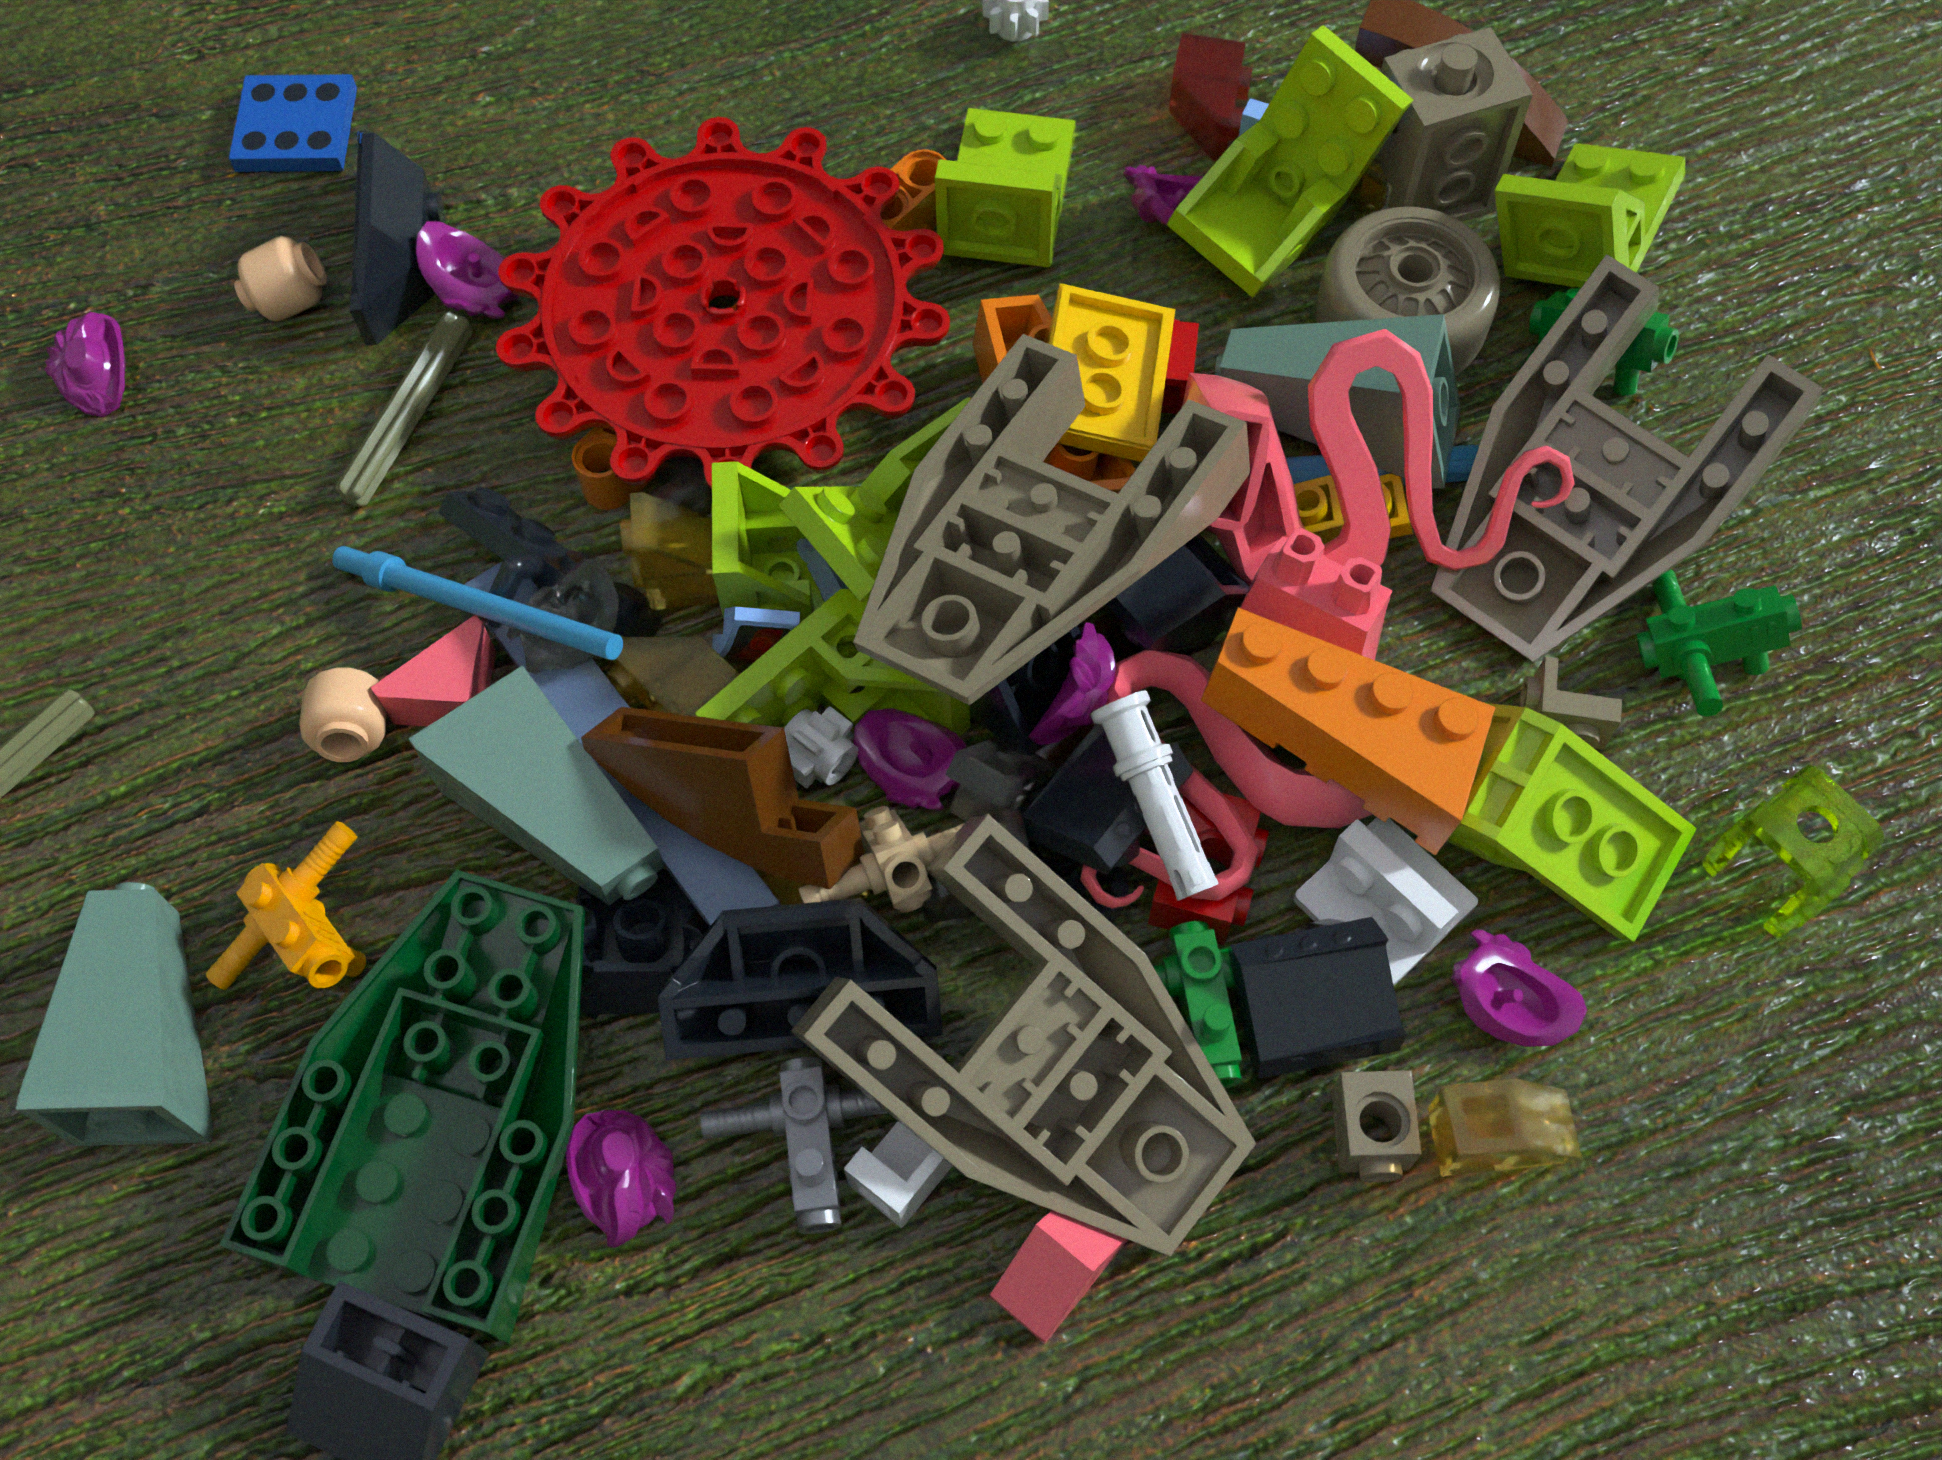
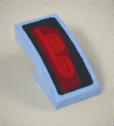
(752, 632)

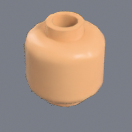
(280, 278)
(342, 714)

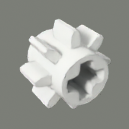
(1015, 18)
(820, 746)

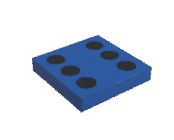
(293, 123)

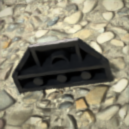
(389, 213)
(771, 963)

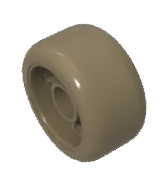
(1413, 266)

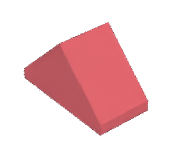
(439, 676)
(1054, 1272)

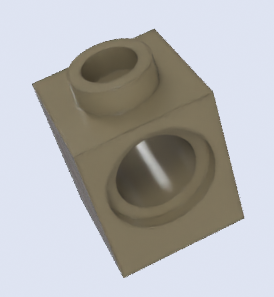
(1379, 1095)

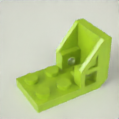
(1293, 166)
(1005, 187)
(1595, 207)
(856, 522)
(756, 545)
(822, 667)
(1570, 821)

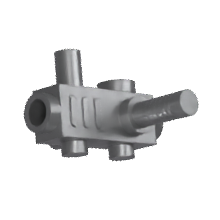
(805, 1115)

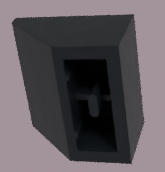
(1181, 600)
(380, 1380)

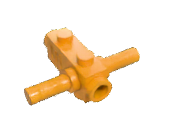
(292, 920)

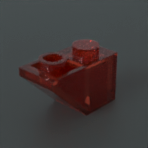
(1205, 90)

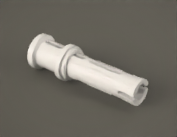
(1145, 765)

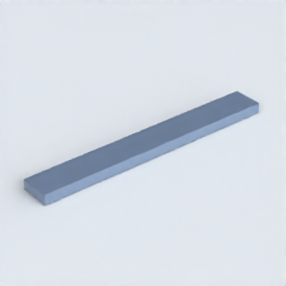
(584, 700)

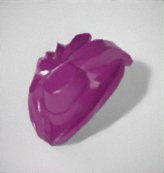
(1157, 194)
(462, 270)
(89, 363)
(1082, 691)
(907, 756)
(1514, 996)
(620, 1173)

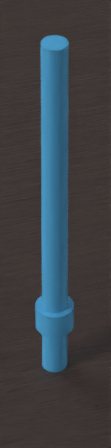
(391, 573)

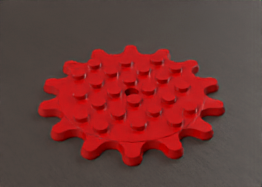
(644, 259)

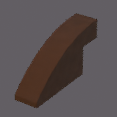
(1405, 24)
(729, 790)

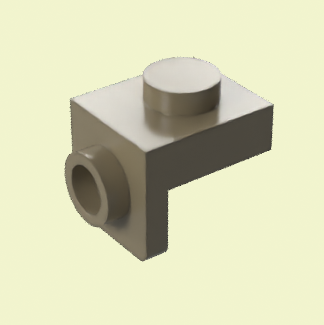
(1586, 715)

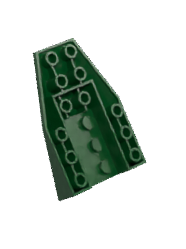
(431, 1114)

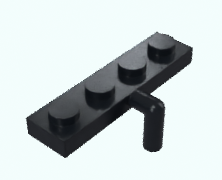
(534, 555)

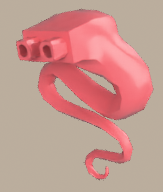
(1267, 501)
(1308, 595)

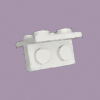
(1396, 882)

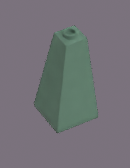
(1287, 356)
(532, 780)
(121, 1031)

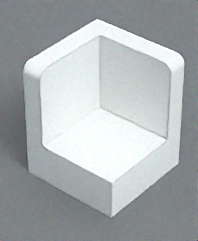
(896, 1174)

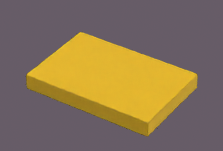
(1121, 366)

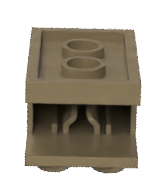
(1459, 126)

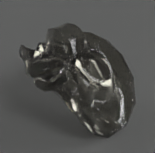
(581, 595)

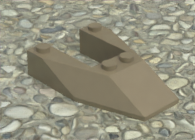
(1633, 497)
(1015, 553)
(1079, 1085)

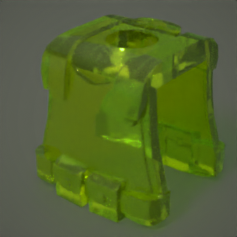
(1822, 866)

